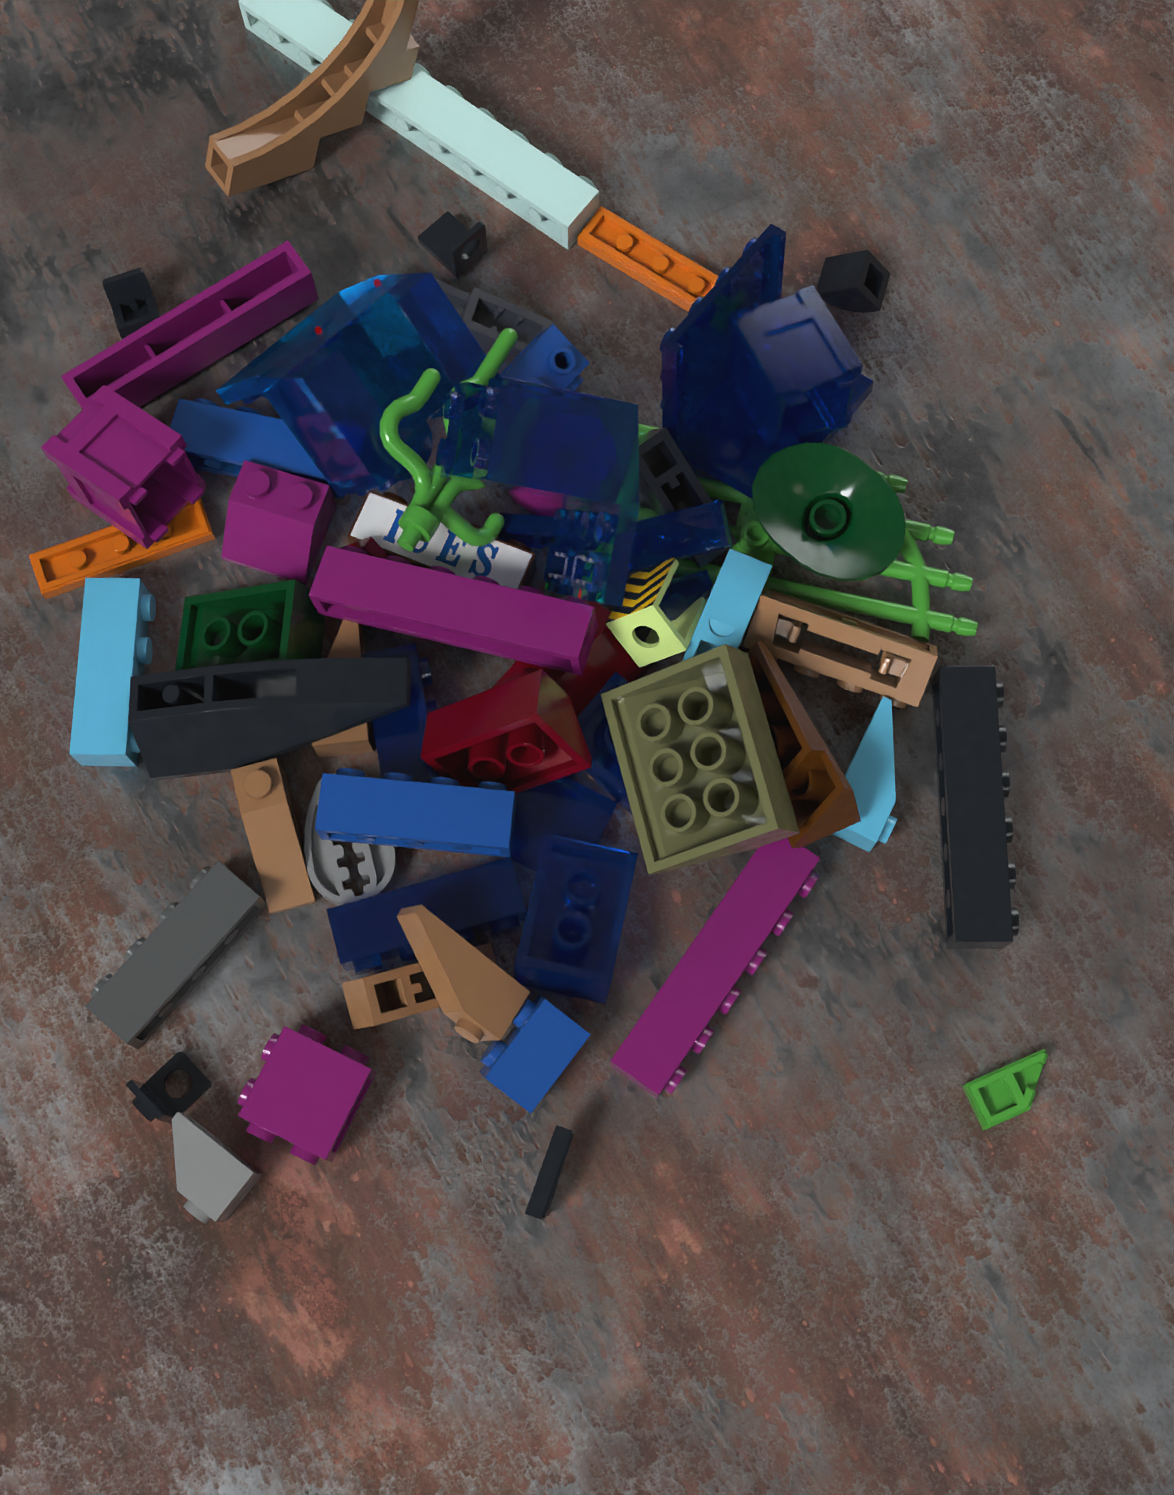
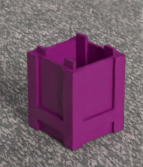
(125, 466)

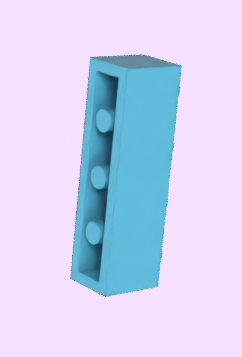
(110, 653)

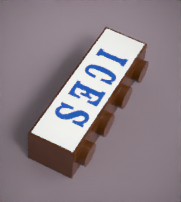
(506, 562)

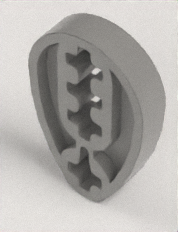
(324, 862)

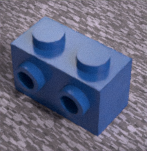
(548, 361)
(533, 1052)

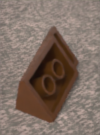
(814, 781)

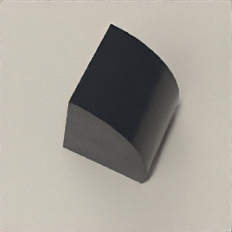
(853, 282)

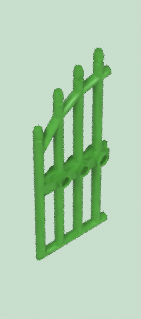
(757, 544)

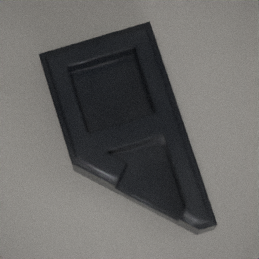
(550, 1173)

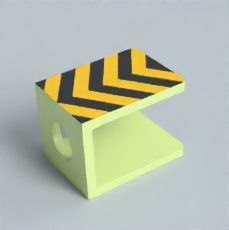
(641, 608)

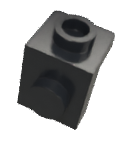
(131, 300)

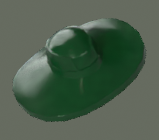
(829, 511)

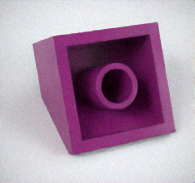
(276, 522)

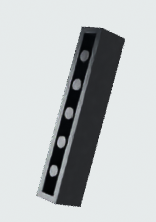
(972, 808)

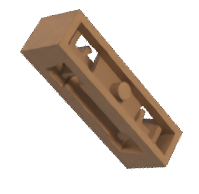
(852, 673)

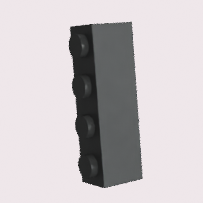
(175, 955)

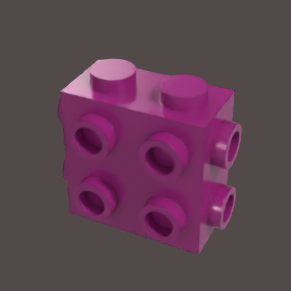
(306, 1093)

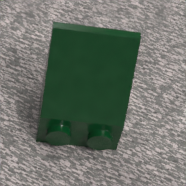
(250, 626)

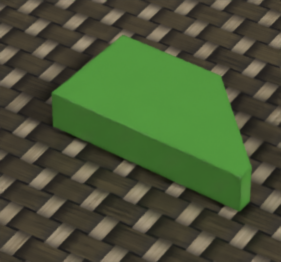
(1006, 1090)

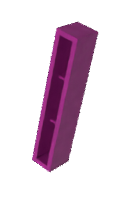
(198, 330)
(455, 609)
(713, 964)

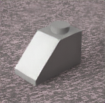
(208, 1171)

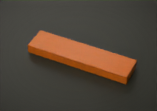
(646, 259)
(113, 552)

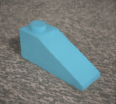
(873, 782)

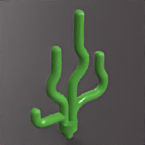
(432, 494)

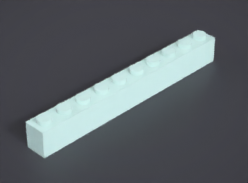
(441, 124)

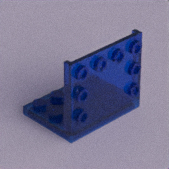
(696, 394)

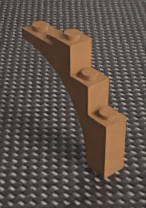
(329, 100)

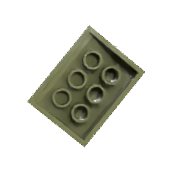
(699, 761)

